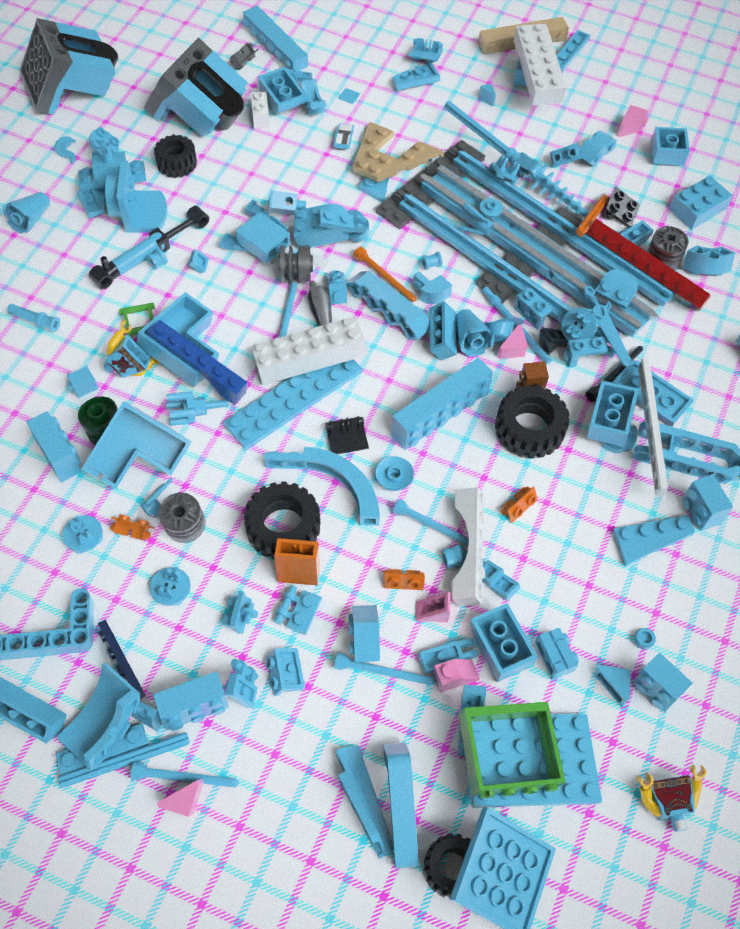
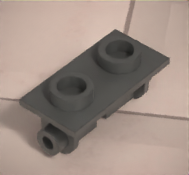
(248, 53)

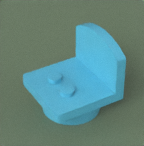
(139, 209)

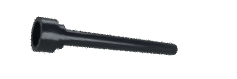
(592, 393)

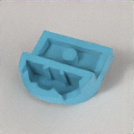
(618, 287)

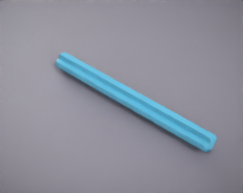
(125, 759)

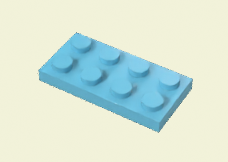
(670, 401)

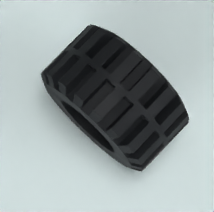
(175, 156)
(437, 849)

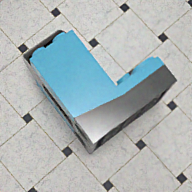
(62, 59)
(199, 90)

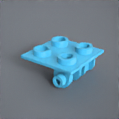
(421, 51)

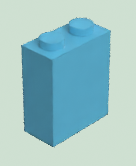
(262, 237)

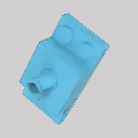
(108, 164)

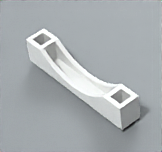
(467, 584)

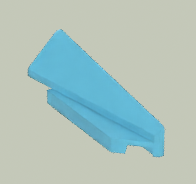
(363, 799)

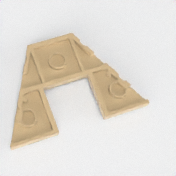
(378, 165)

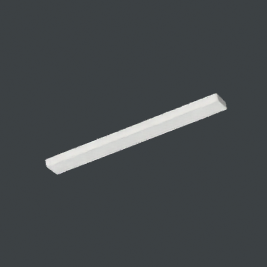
(652, 427)

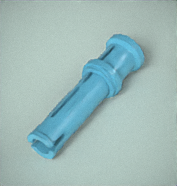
(40, 319)

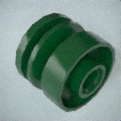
(96, 416)

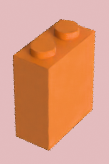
(297, 561)

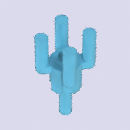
(191, 407)

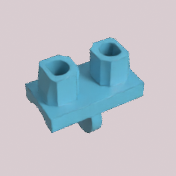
(565, 155)
(242, 612)

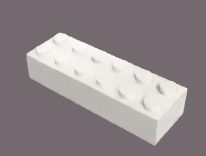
(539, 64)
(309, 350)

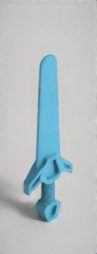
(607, 326)

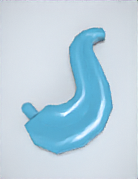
(61, 148)

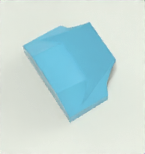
(638, 233)

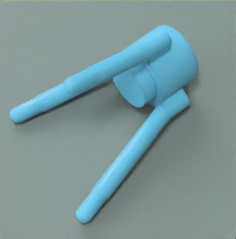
(485, 225)
(152, 505)

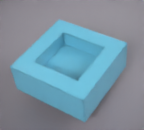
(198, 261)

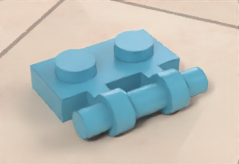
(303, 612)
(241, 684)

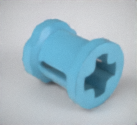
(432, 260)

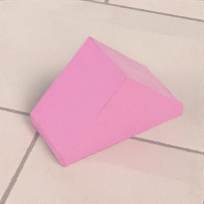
(514, 345)
(434, 608)
(184, 800)

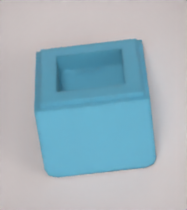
(487, 94)

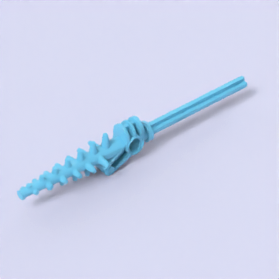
(528, 166)

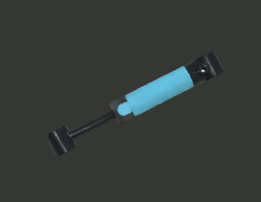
(105, 274)

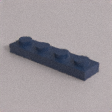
(116, 653)

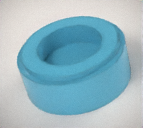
(644, 638)

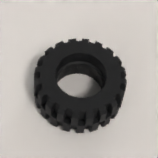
(538, 402)
(276, 498)

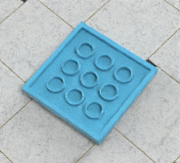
(503, 872)

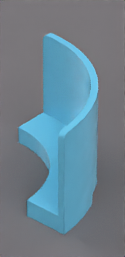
(101, 719)

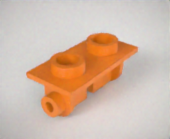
(525, 498)
(139, 529)
(409, 581)

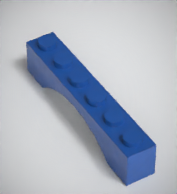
(224, 380)

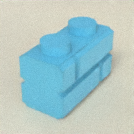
(557, 653)

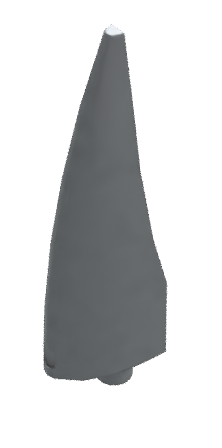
(320, 303)

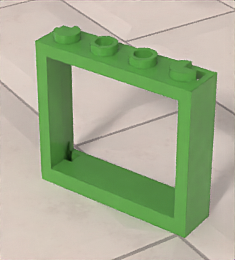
(511, 711)

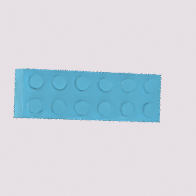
(441, 403)

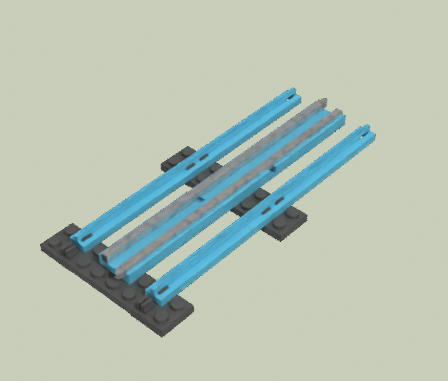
(528, 247)

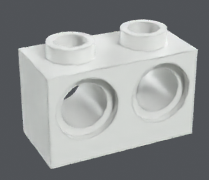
(260, 110)

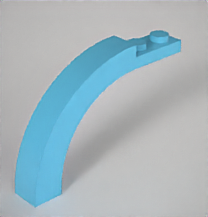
(337, 467)

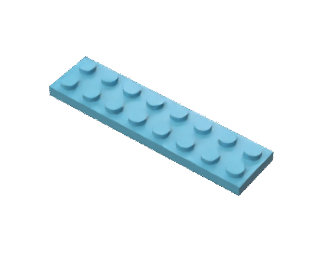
(287, 402)

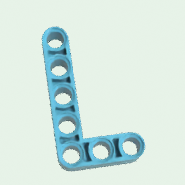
(51, 637)
(402, 806)

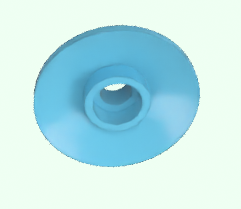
(394, 466)

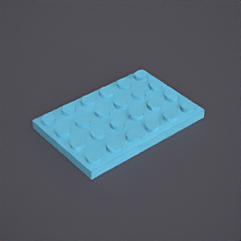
(514, 753)

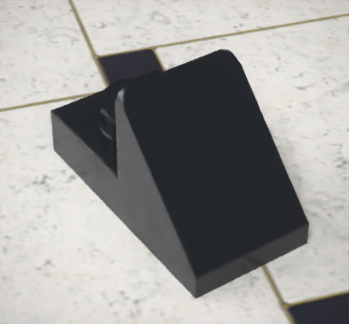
(551, 339)

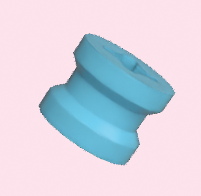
(157, 258)

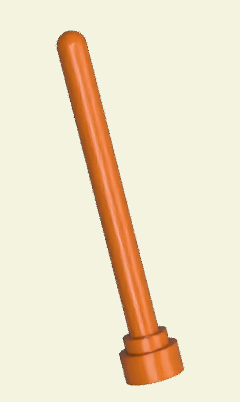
(362, 255)

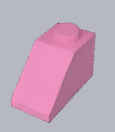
(633, 121)
(455, 674)

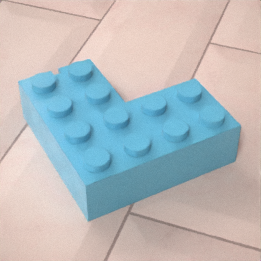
(190, 320)
(133, 435)

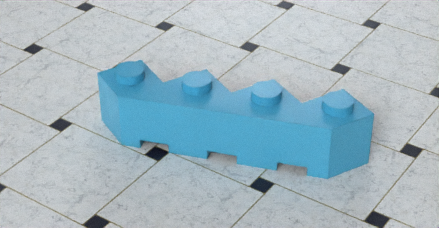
(391, 303)

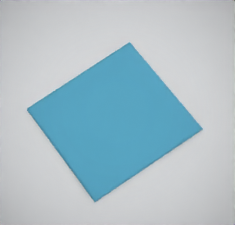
(349, 95)

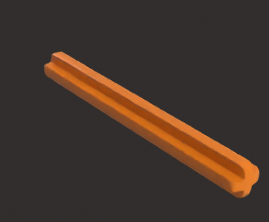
(591, 216)

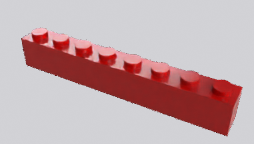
(649, 264)

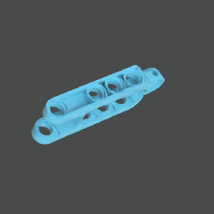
(674, 438)

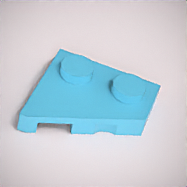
(374, 189)
(93, 201)

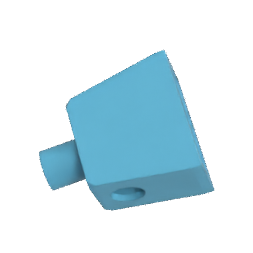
(277, 203)

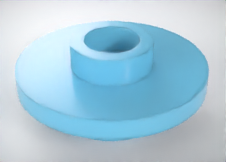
(491, 207)

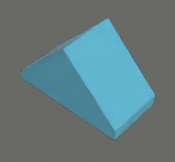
(615, 681)

